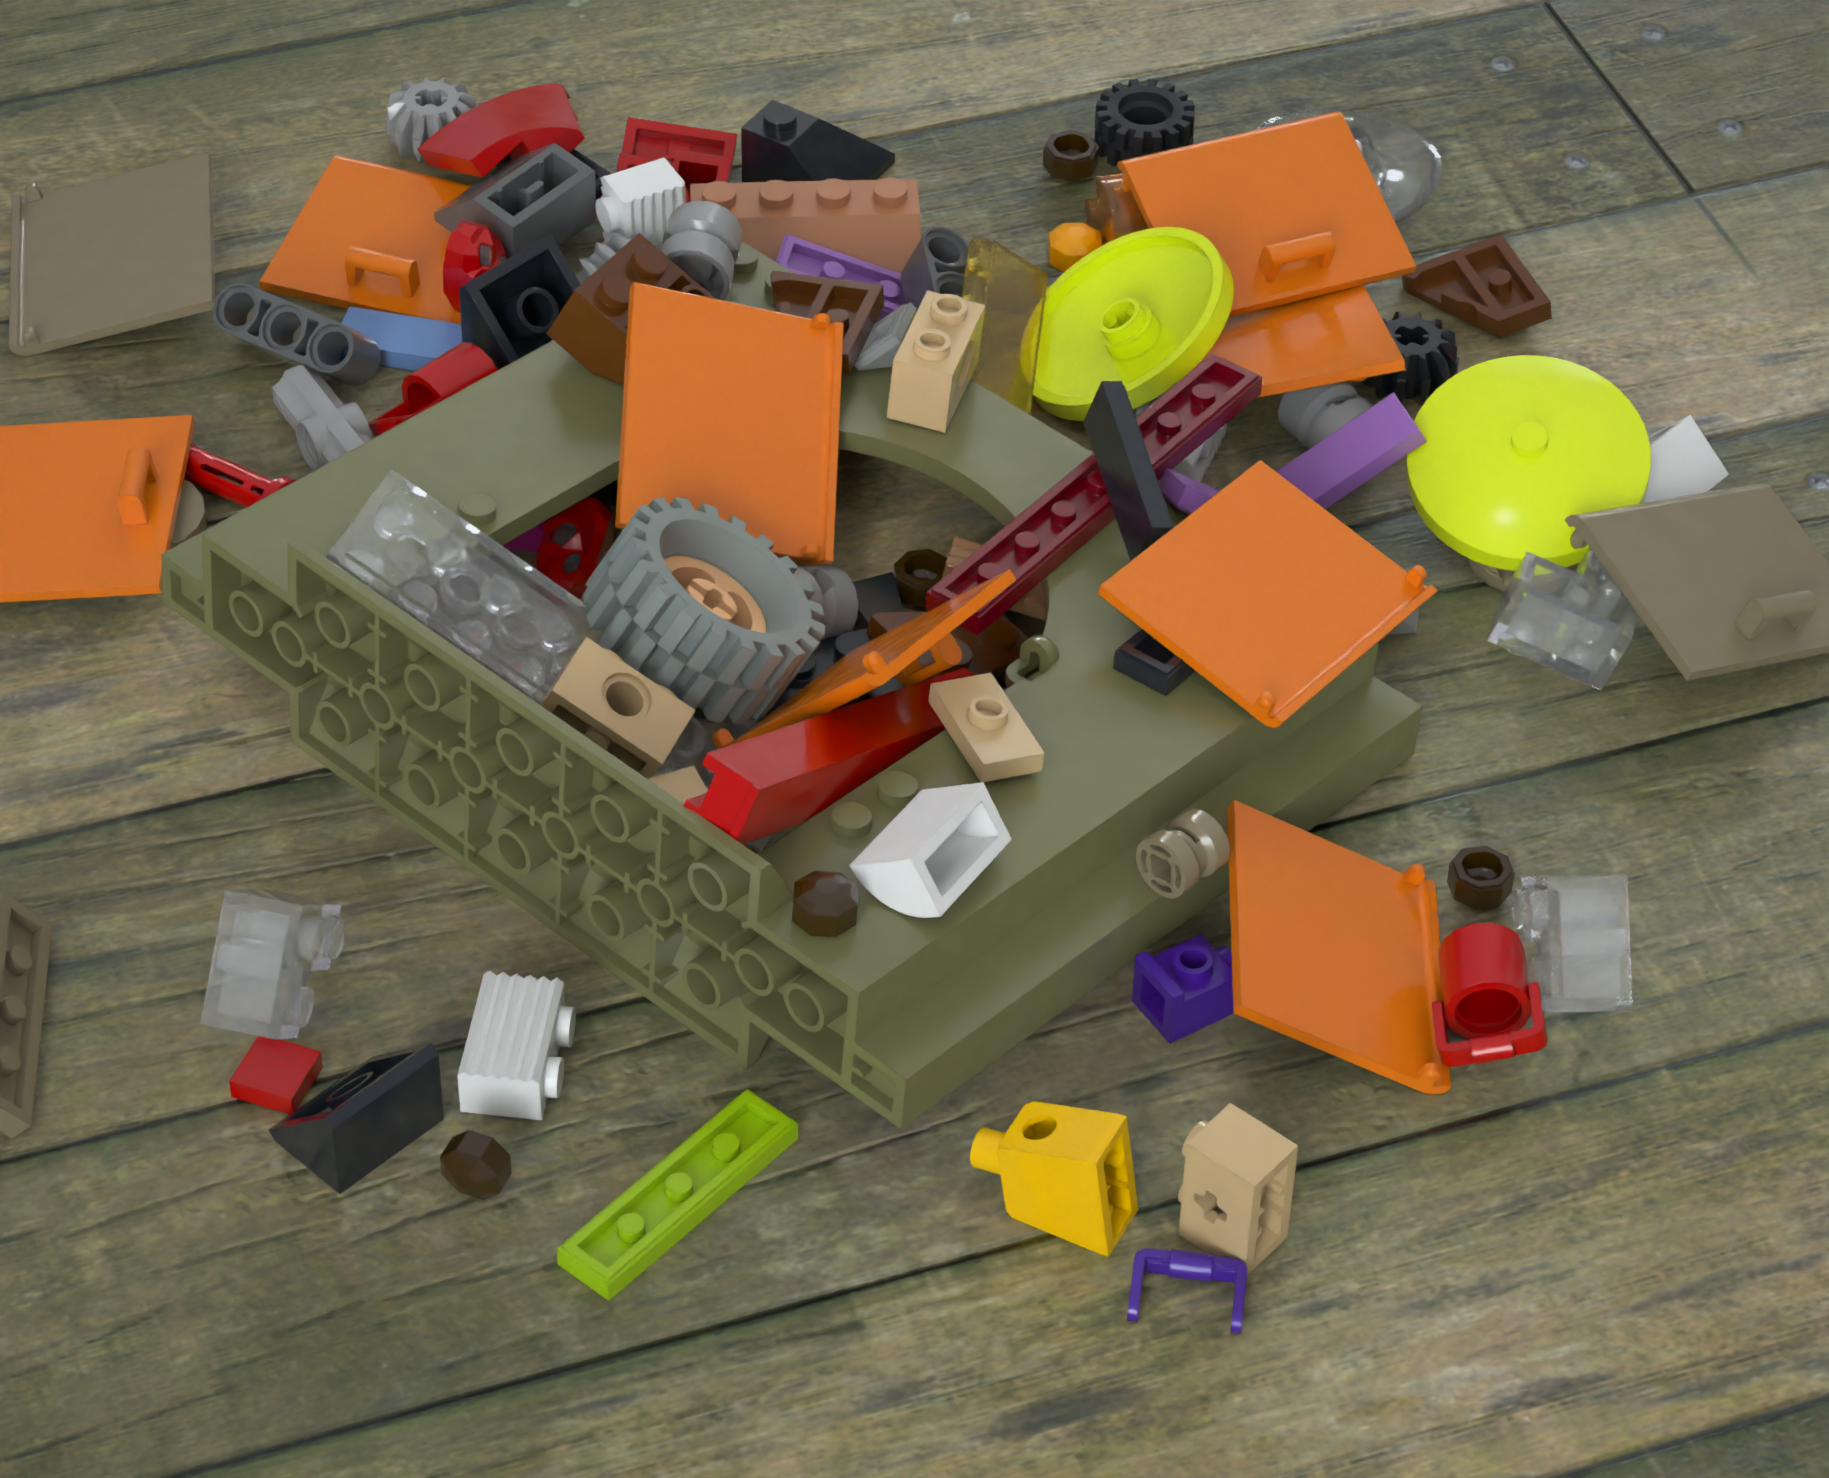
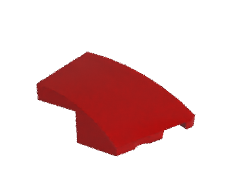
(504, 126)
(693, 152)

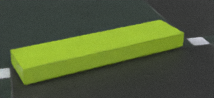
(677, 1194)

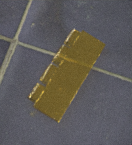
(1012, 319)

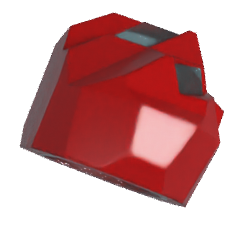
(469, 254)
(575, 544)

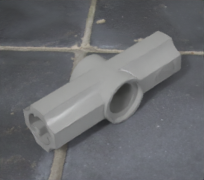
(320, 420)

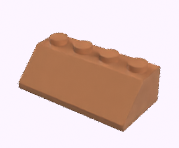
(854, 217)

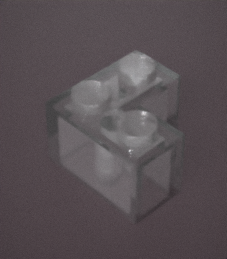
(1565, 618)
(1579, 938)
(265, 960)

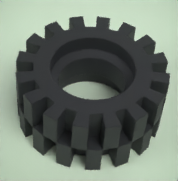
(1142, 120)

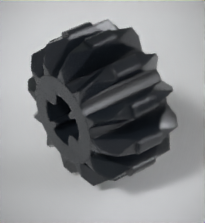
(1427, 355)

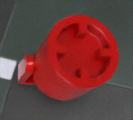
(435, 382)
(1486, 997)

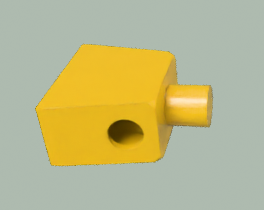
(1064, 1172)

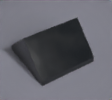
(517, 302)
(365, 1116)

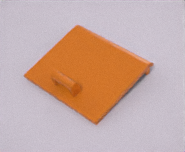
(1280, 206)
(369, 242)
(1311, 342)
(733, 416)
(89, 506)
(1266, 594)
(881, 660)
(1335, 949)

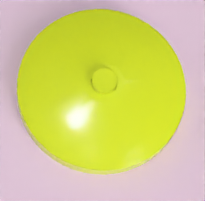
(1131, 315)
(1519, 453)

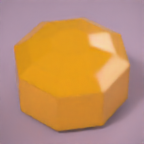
(1070, 243)

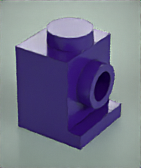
(1184, 987)

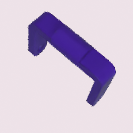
(1190, 1266)

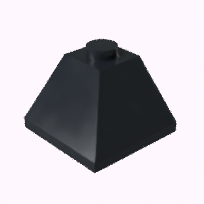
(801, 147)

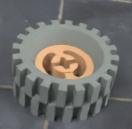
(704, 609)

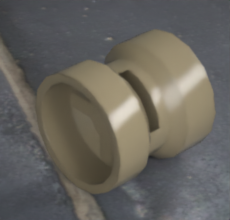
(1175, 861)

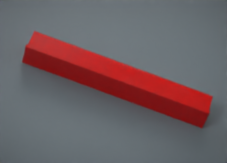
(815, 762)

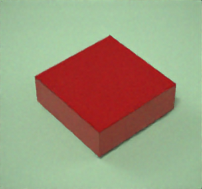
(276, 1074)

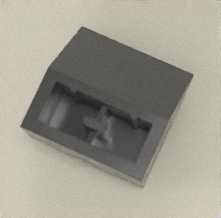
(529, 199)

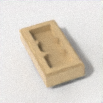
(986, 727)

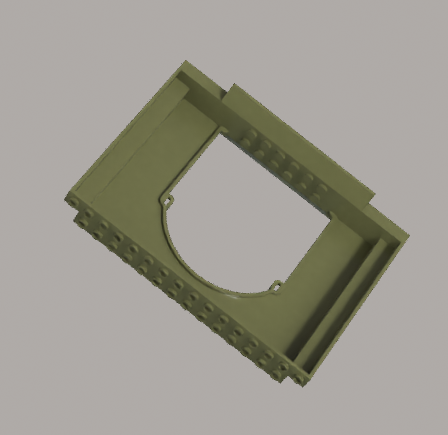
(661, 893)

